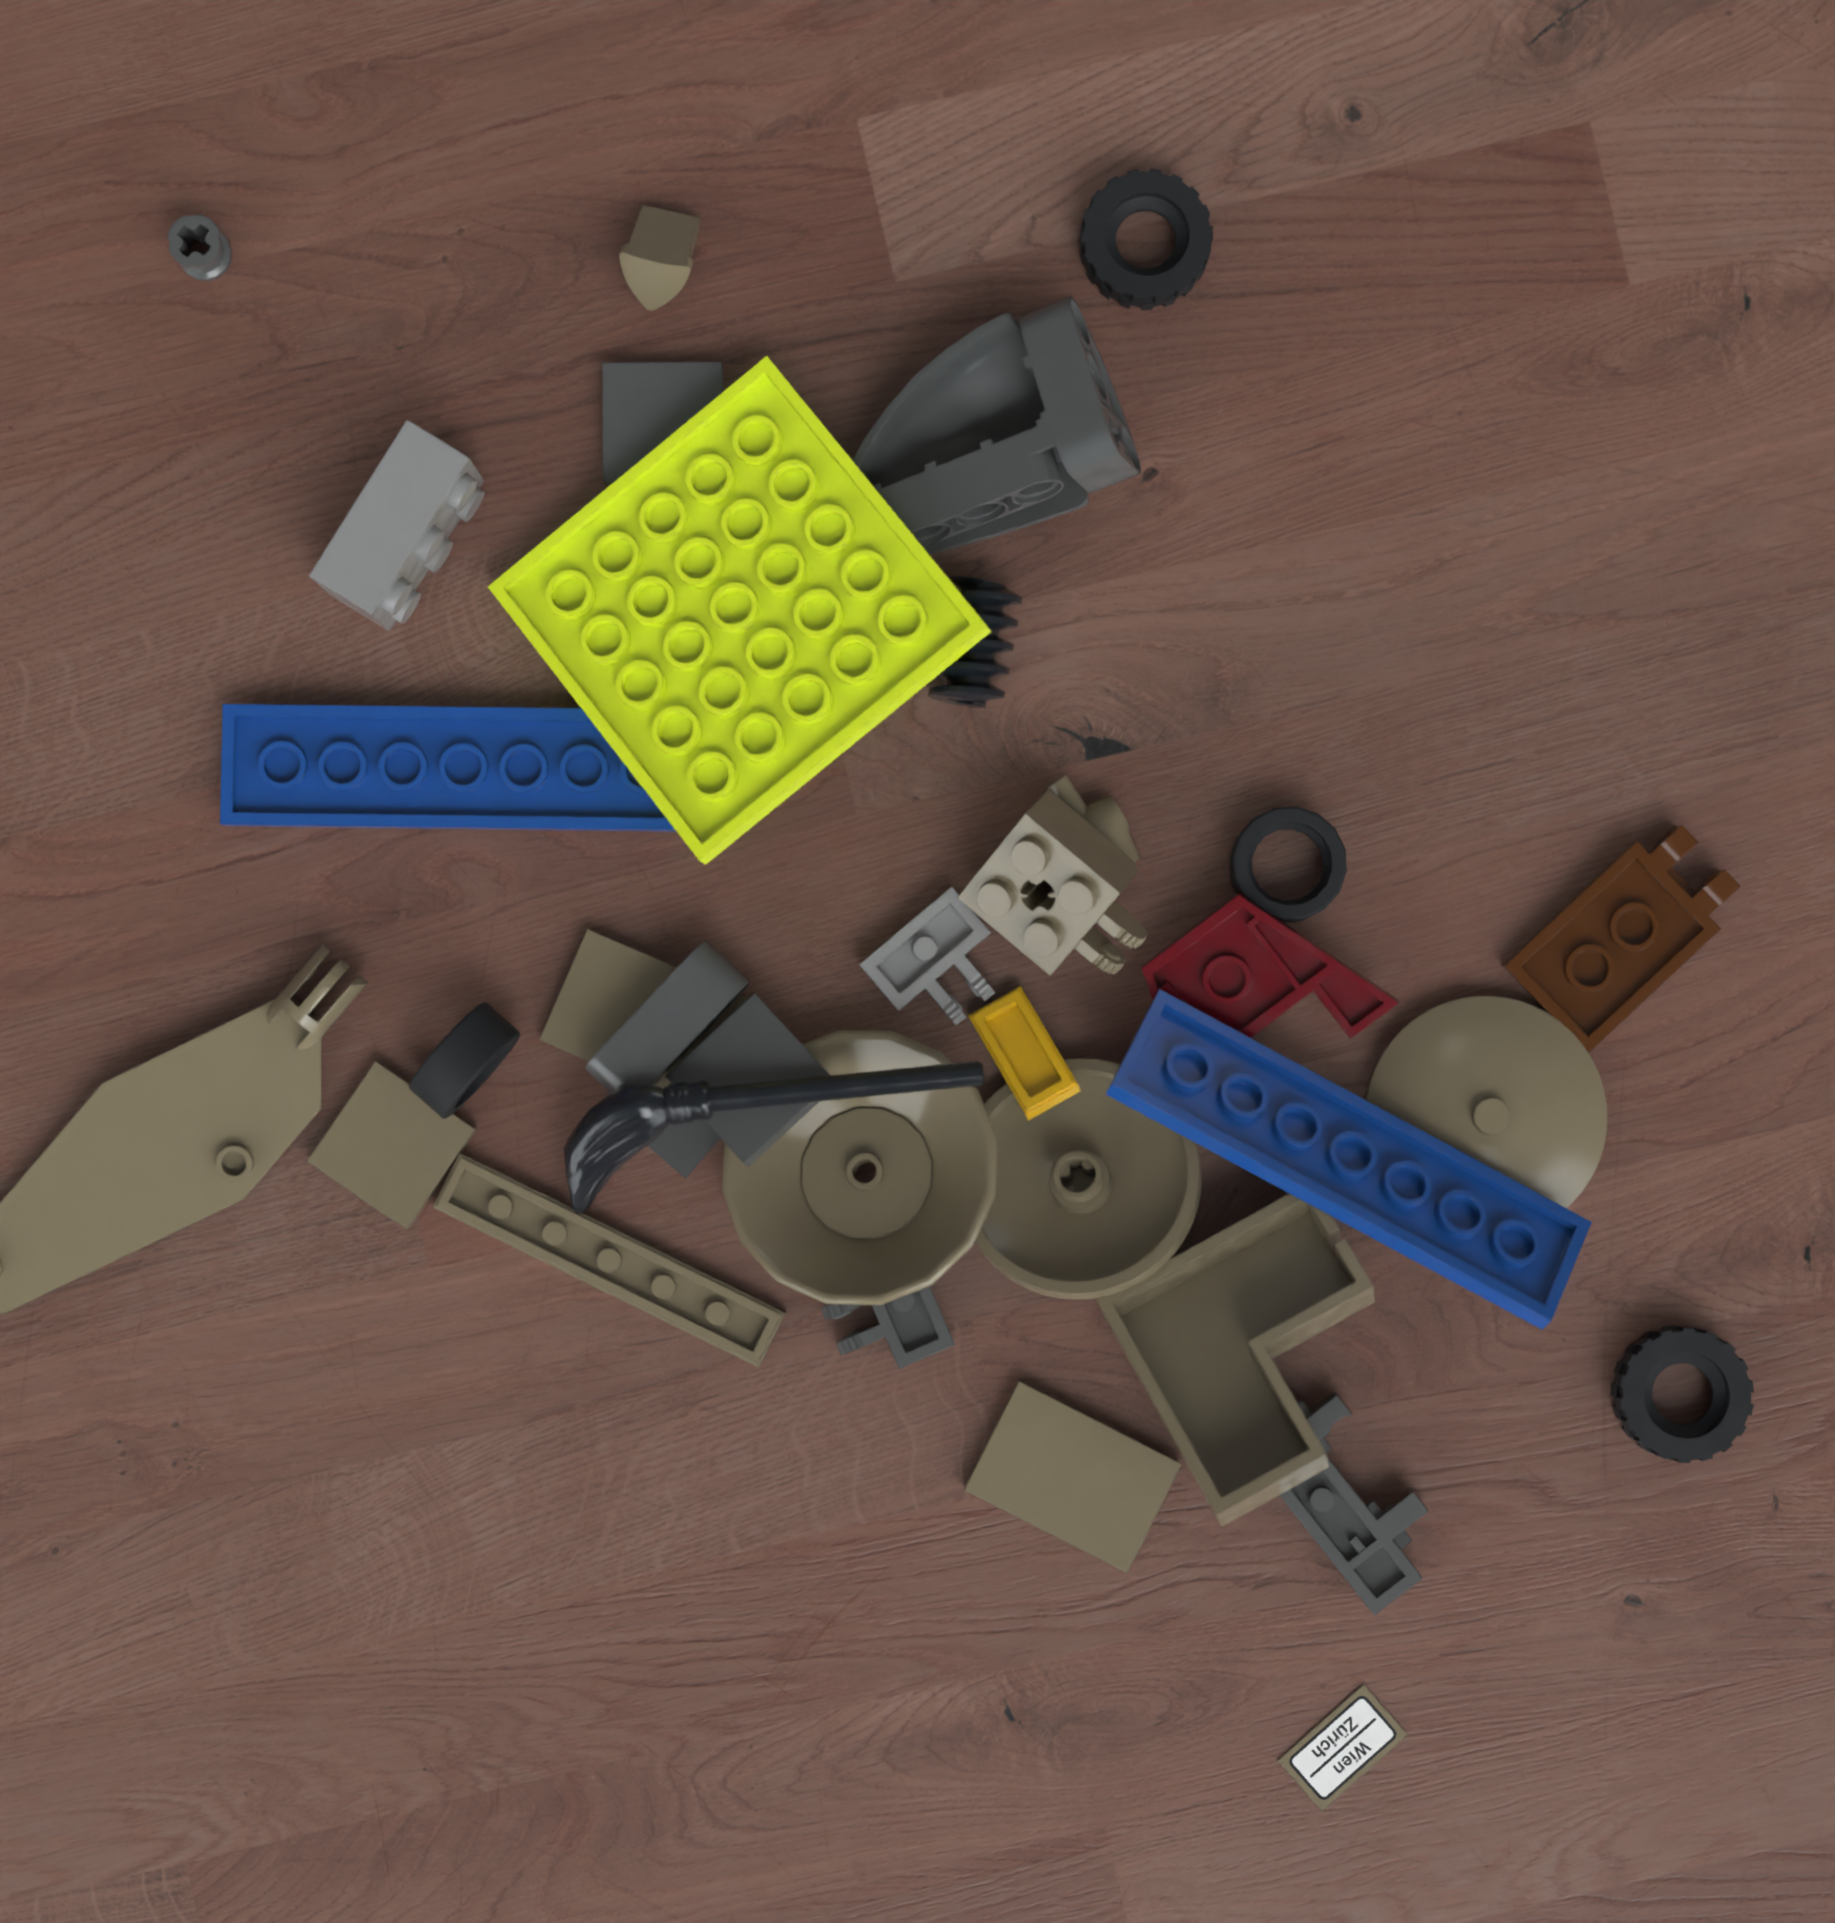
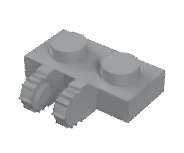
(925, 951)

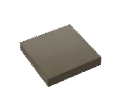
(391, 1146)

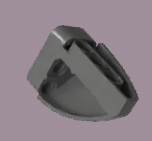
(1001, 431)

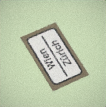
(1342, 1747)

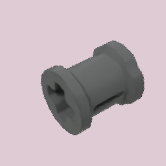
(201, 229)

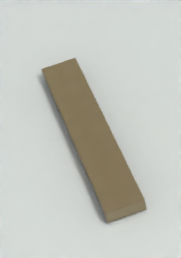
(609, 1259)

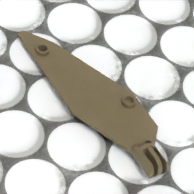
(170, 1141)

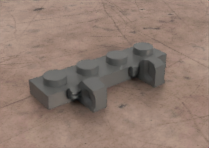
(1356, 1535)

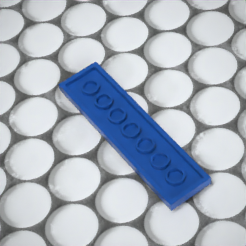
(426, 770)
(1350, 1159)

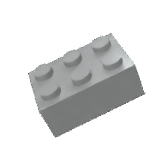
(400, 527)

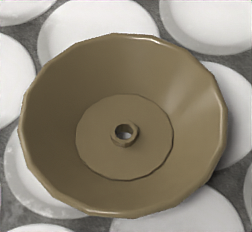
(879, 1238)

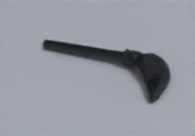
(638, 1115)

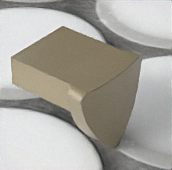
(659, 255)

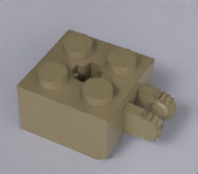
(1053, 885)

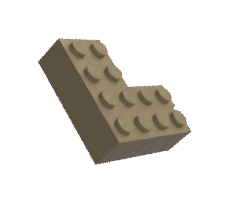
(1207, 1341)

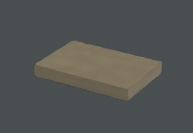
(604, 992)
(1072, 1476)

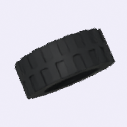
(1156, 194)
(1729, 1397)

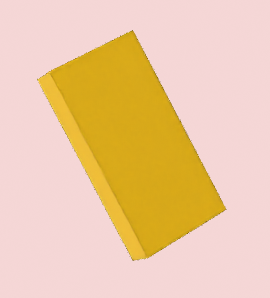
(1024, 1053)

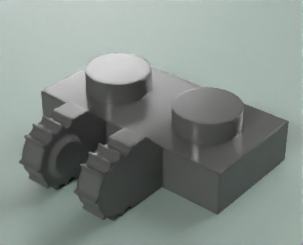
(909, 1324)

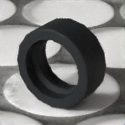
(1315, 828)
(464, 1060)

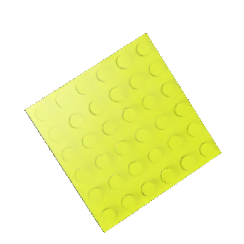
(738, 610)

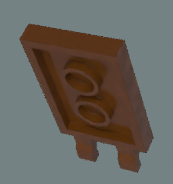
(1620, 938)

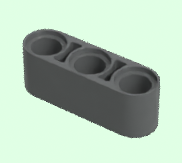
(668, 1021)

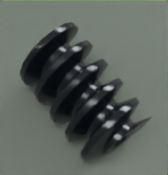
(971, 674)

